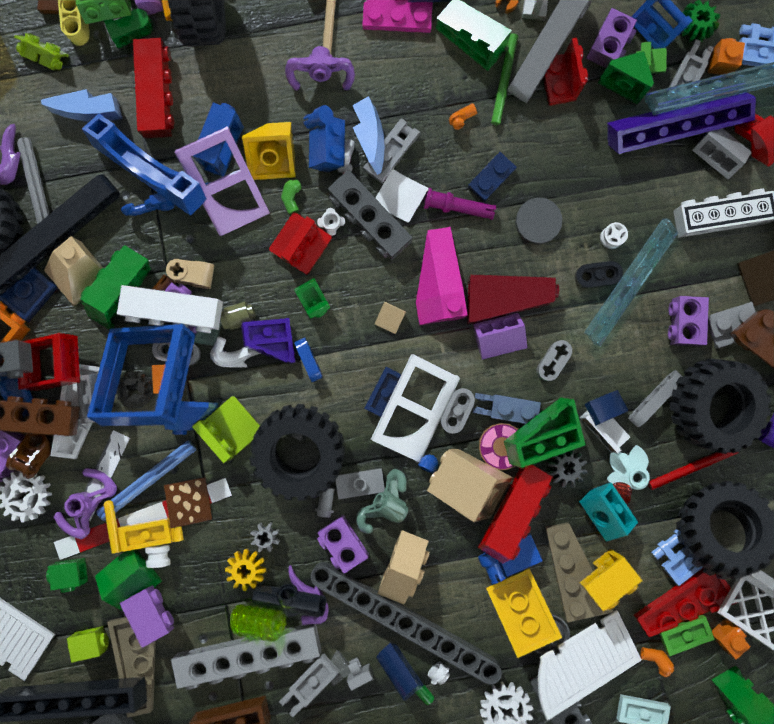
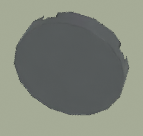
(538, 221)

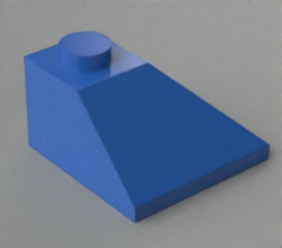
(190, 414)

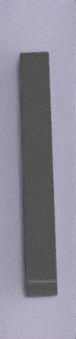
(411, 632)

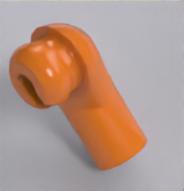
(457, 119)

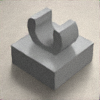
(359, 675)

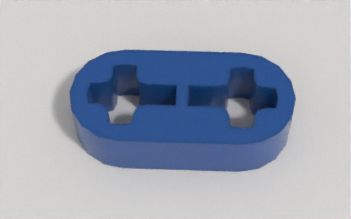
(308, 359)

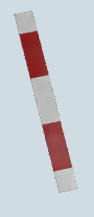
(99, 534)

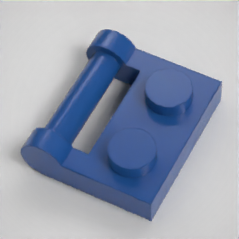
(655, 27)

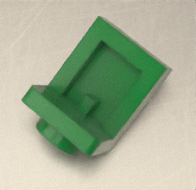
(312, 299)

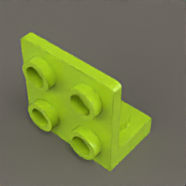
(228, 429)

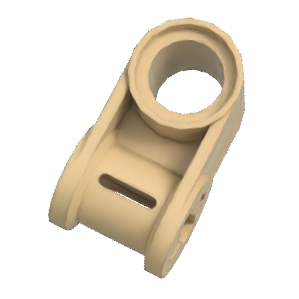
(195, 273)

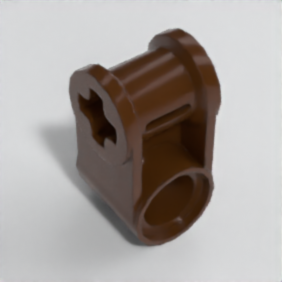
(29, 456)

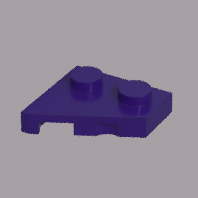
(270, 338)

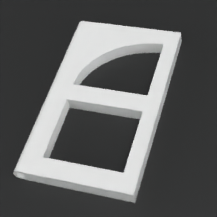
(416, 444)

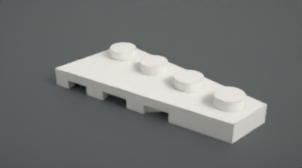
(71, 445)

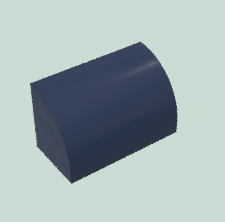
(399, 671)

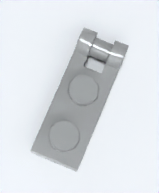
(394, 149)

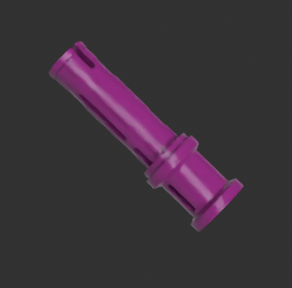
(447, 202)

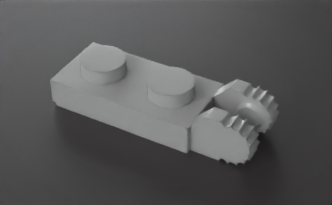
(692, 66)
(311, 683)

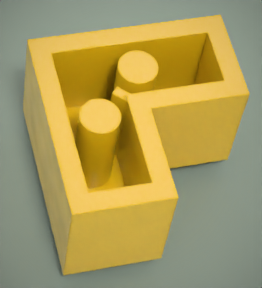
(610, 580)

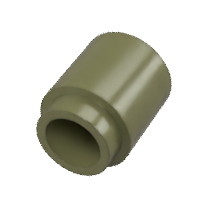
(236, 314)

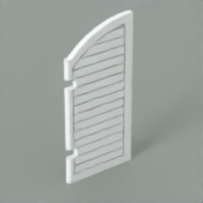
(21, 640)
(584, 664)

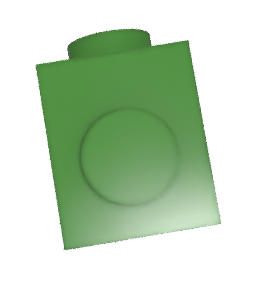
(655, 57)

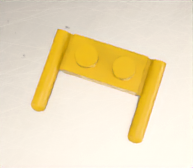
(140, 534)

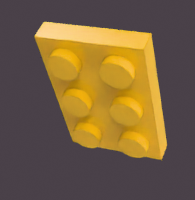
(524, 613)

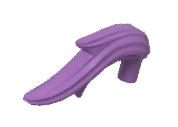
(10, 159)
(306, 620)

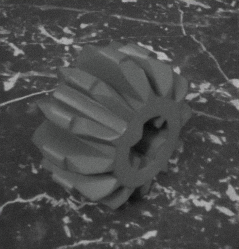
(563, 476)

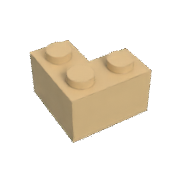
(404, 568)

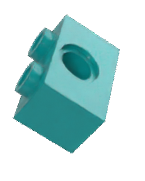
(608, 512)

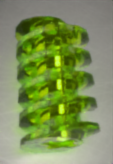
(257, 622)

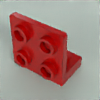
(566, 75)

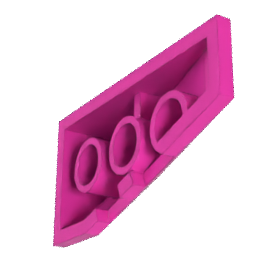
(440, 284)

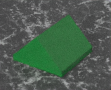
(628, 77)
(125, 578)

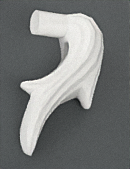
(230, 359)

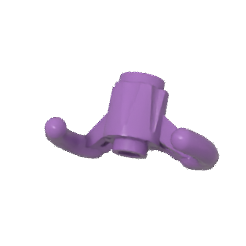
(320, 67)
(84, 504)

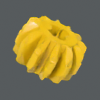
(251, 564)

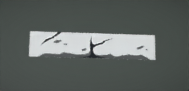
(108, 461)

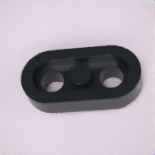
(597, 274)

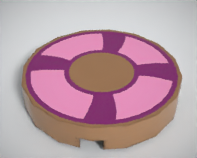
(492, 445)

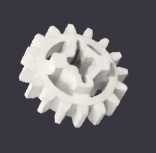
(16, 488)
(510, 701)

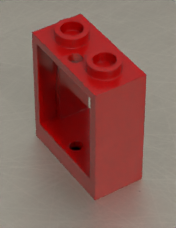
(65, 362)

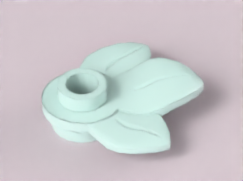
(627, 466)

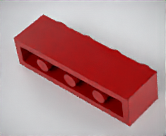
(152, 88)
(515, 513)

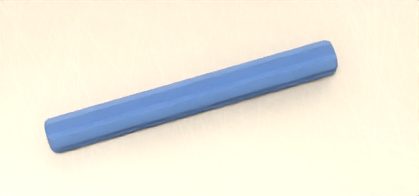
(150, 477)

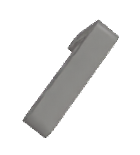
(547, 47)

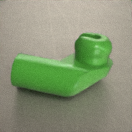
(288, 194)

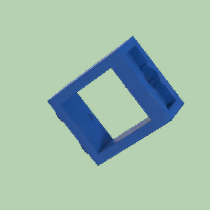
(217, 158)

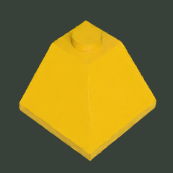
(270, 151)

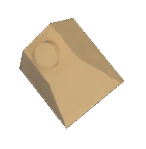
(72, 269)

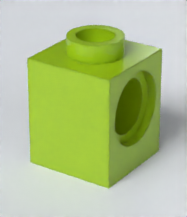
(87, 644)

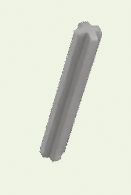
(33, 178)

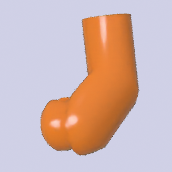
(664, 664)

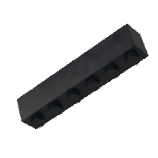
(72, 699)

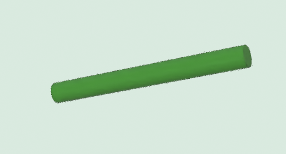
(504, 80)

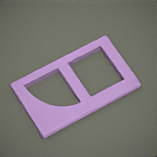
(223, 218)

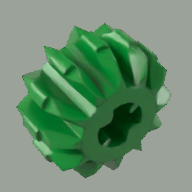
(704, 20)

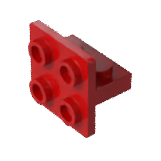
(300, 243)

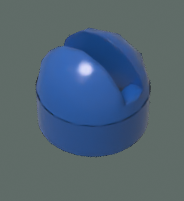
(429, 463)

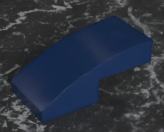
(606, 407)

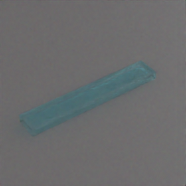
(710, 89)
(631, 282)

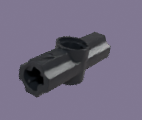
(289, 600)

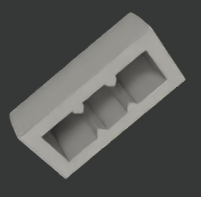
(722, 152)

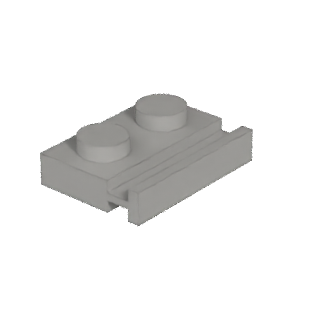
(726, 321)

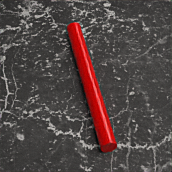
(688, 469)

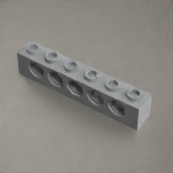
(190, 677)

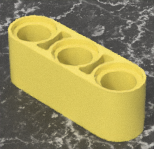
(72, 20)

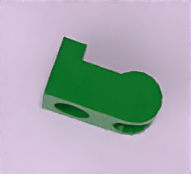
(129, 27)

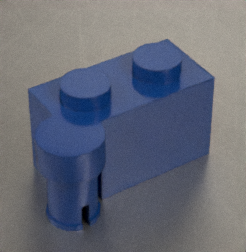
(325, 141)
(526, 557)

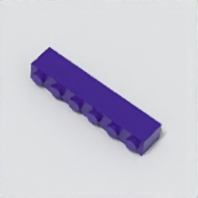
(651, 129)

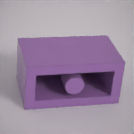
(148, 616)

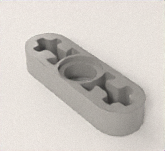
(655, 399)

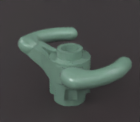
(386, 503)

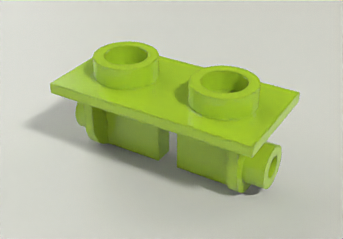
(31, 48)

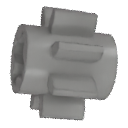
(259, 539)

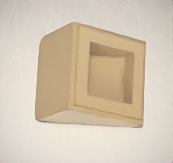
(390, 317)

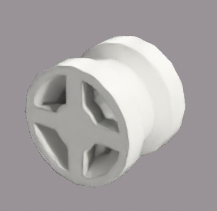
(618, 232)
(157, 556)

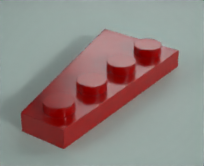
(683, 602)

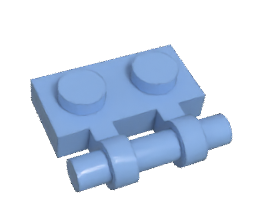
(757, 51)
(678, 565)

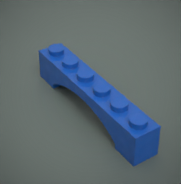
(172, 185)

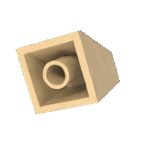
(468, 485)

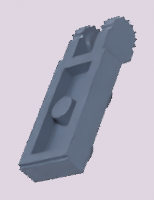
(508, 408)

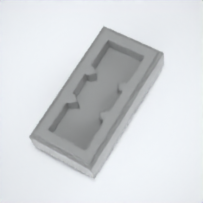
(360, 483)

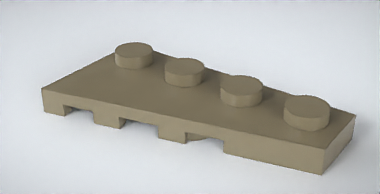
(570, 569)
(133, 659)

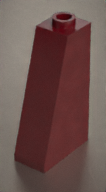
(504, 295)

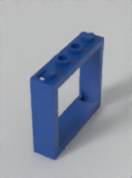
(173, 379)

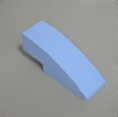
(83, 106)
(370, 133)

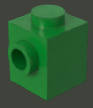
(67, 574)

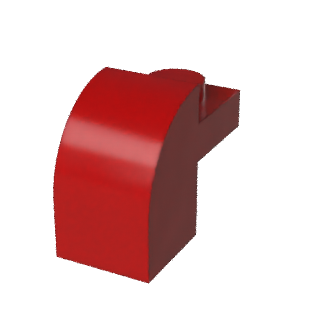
(761, 135)

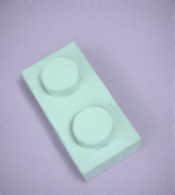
(642, 711)

